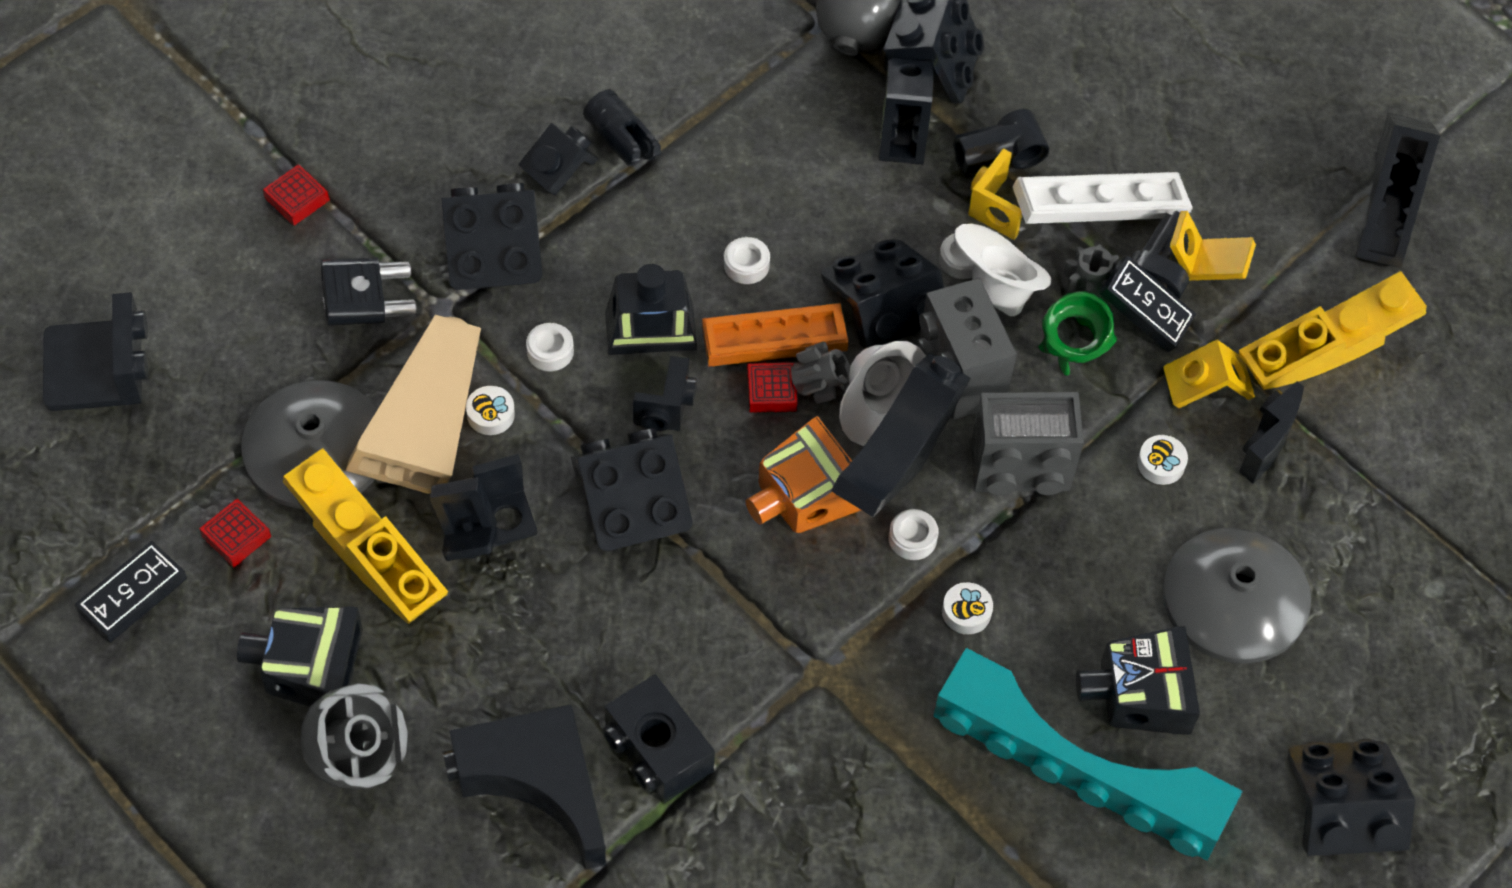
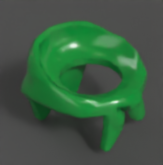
(1089, 312)

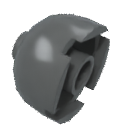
(856, 24)
(353, 737)

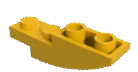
(1334, 336)
(363, 539)

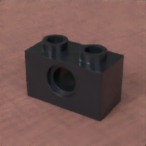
(654, 712)

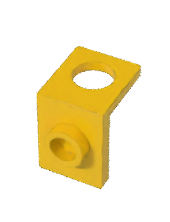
(983, 196)
(1210, 257)
(1205, 373)

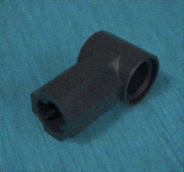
(1014, 132)

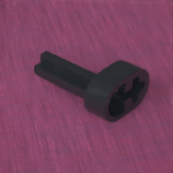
(1156, 256)

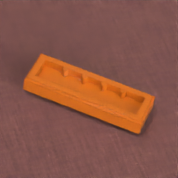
(772, 334)

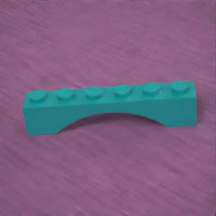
(1175, 804)

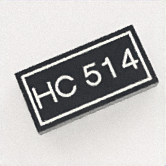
(1147, 303)
(130, 591)

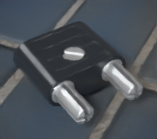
(355, 291)

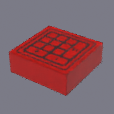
(296, 195)
(771, 387)
(235, 532)

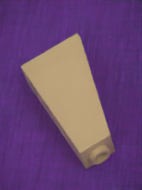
(421, 417)

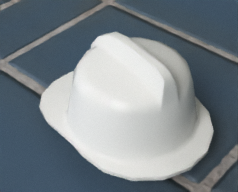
(1002, 267)
(874, 385)

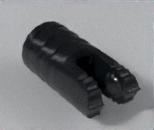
(620, 128)

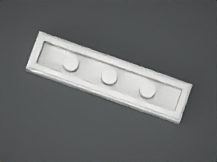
(1100, 197)

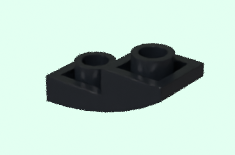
(1278, 417)

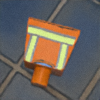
(800, 478)

